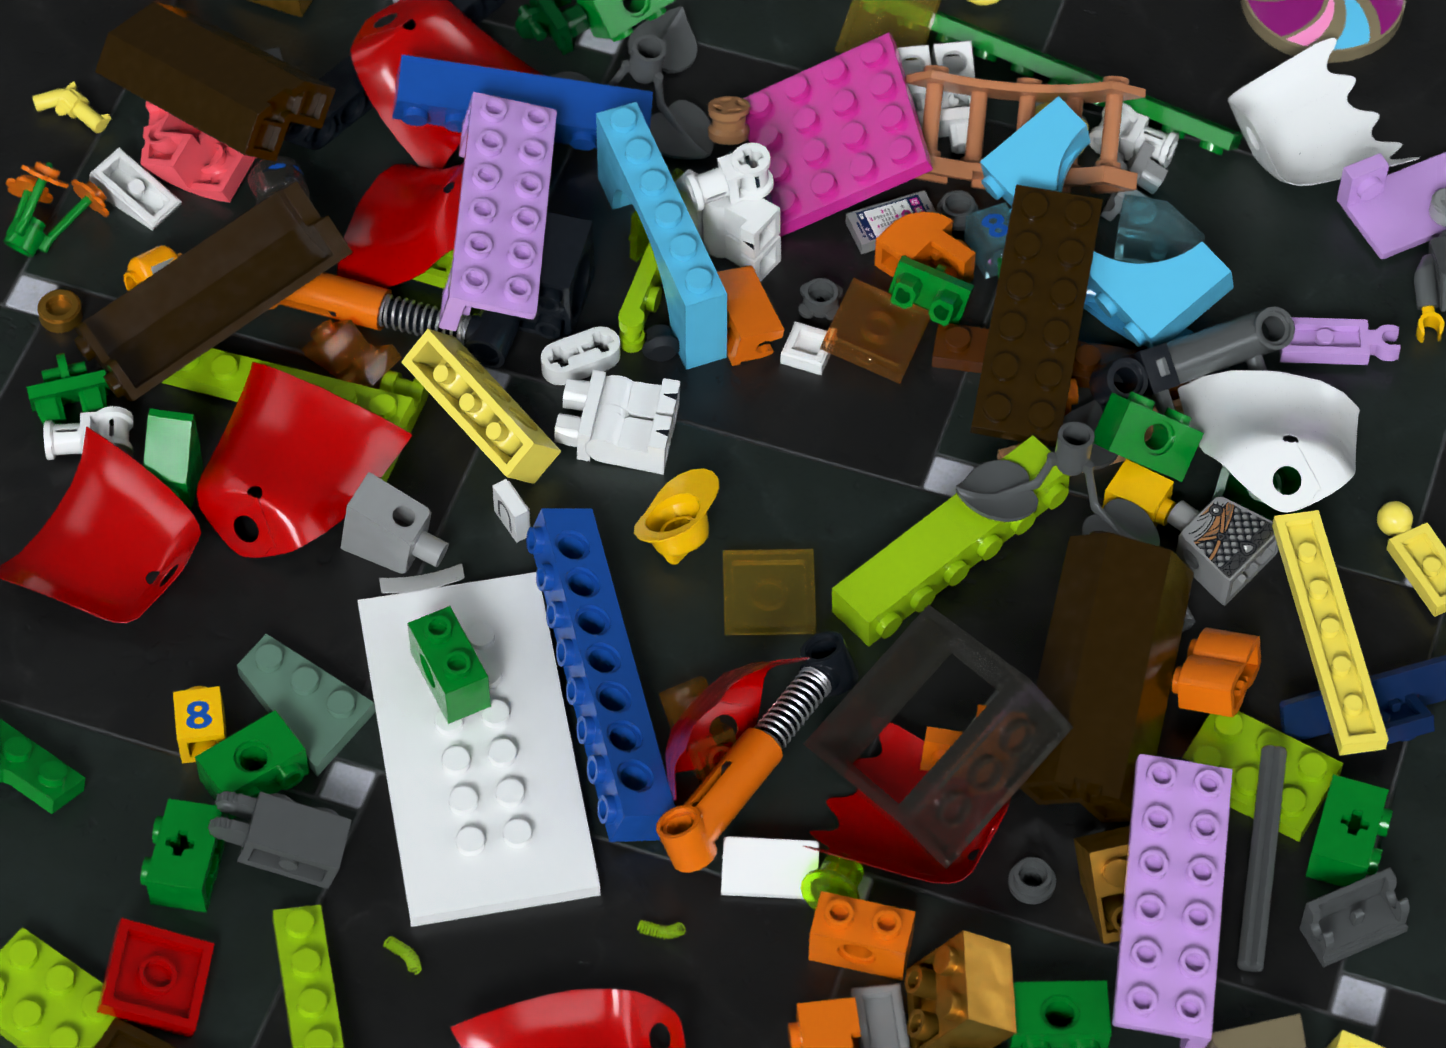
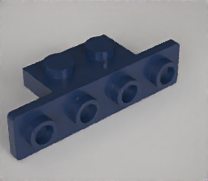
(1400, 698)

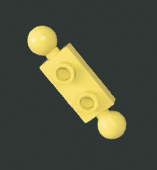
(1416, 553)

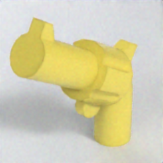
(74, 104)

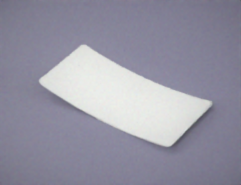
(422, 582)

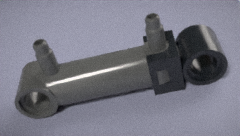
(1194, 356)

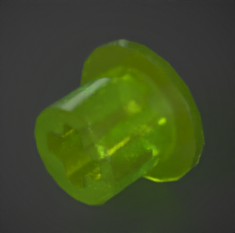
(834, 876)

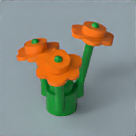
(26, 231)

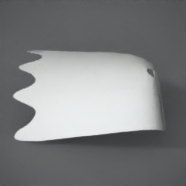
(1308, 113)

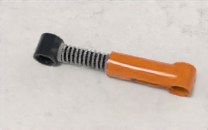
(483, 334)
(693, 828)

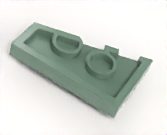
(308, 699)

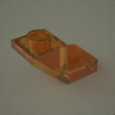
(348, 355)
(674, 703)

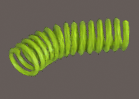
(665, 930)
(403, 952)

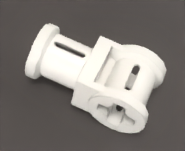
(1133, 133)
(733, 177)
(69, 438)

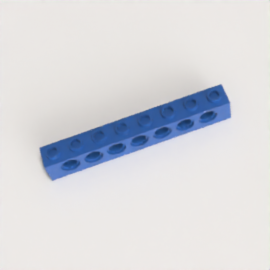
(600, 673)

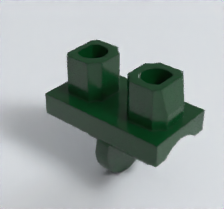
(559, 25)

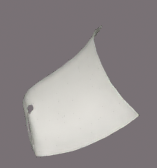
(1252, 411)

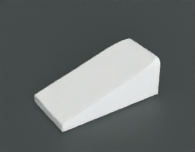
(134, 189)

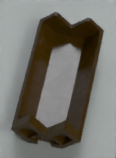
(212, 79)
(210, 292)
(1109, 668)

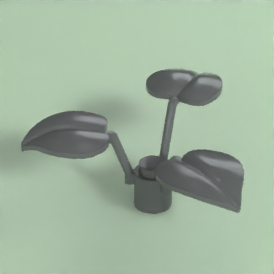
(669, 47)
(1005, 494)

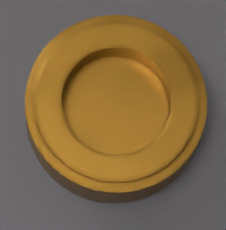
(60, 311)

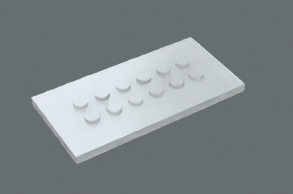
(495, 800)

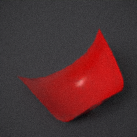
(439, 34)
(402, 225)
(302, 452)
(108, 538)
(573, 1021)

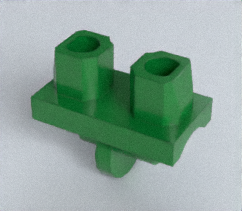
(930, 289)
(65, 386)

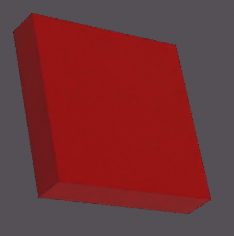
(155, 977)

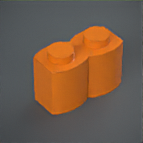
(1217, 671)

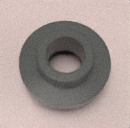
(1032, 869)

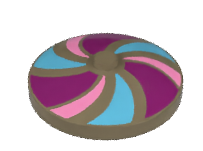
(1299, 24)

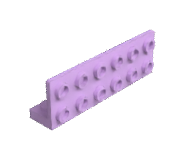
(1392, 207)
(500, 209)
(1173, 899)

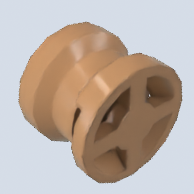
(728, 120)

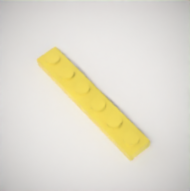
(1329, 633)

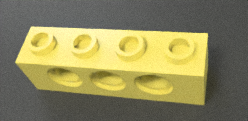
(481, 406)

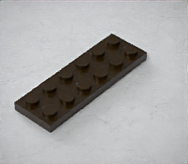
(1036, 315)

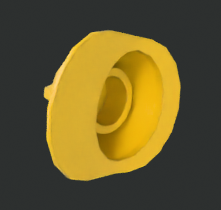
(678, 514)

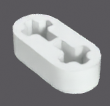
(580, 355)

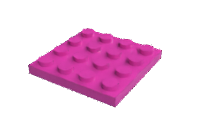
(838, 133)

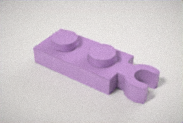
(1339, 342)

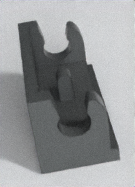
(1354, 918)

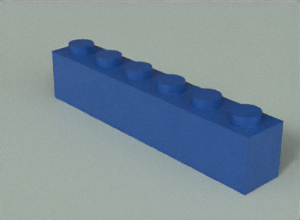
(441, 92)

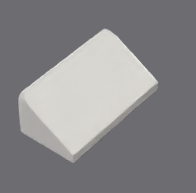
(766, 866)

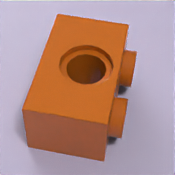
(861, 935)

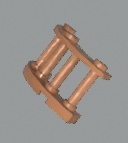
(1103, 177)

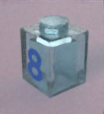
(987, 236)

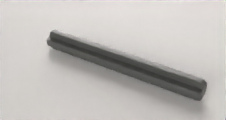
(1262, 858)

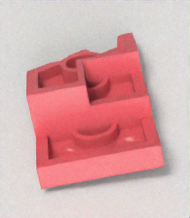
(191, 157)

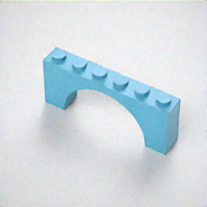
(636, 174)
(1149, 298)

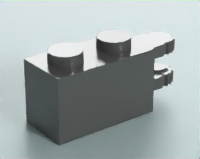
(283, 835)

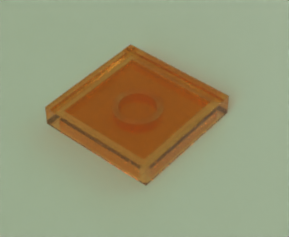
(875, 331)

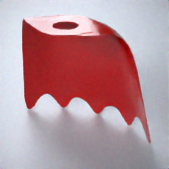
(732, 694)
(873, 838)

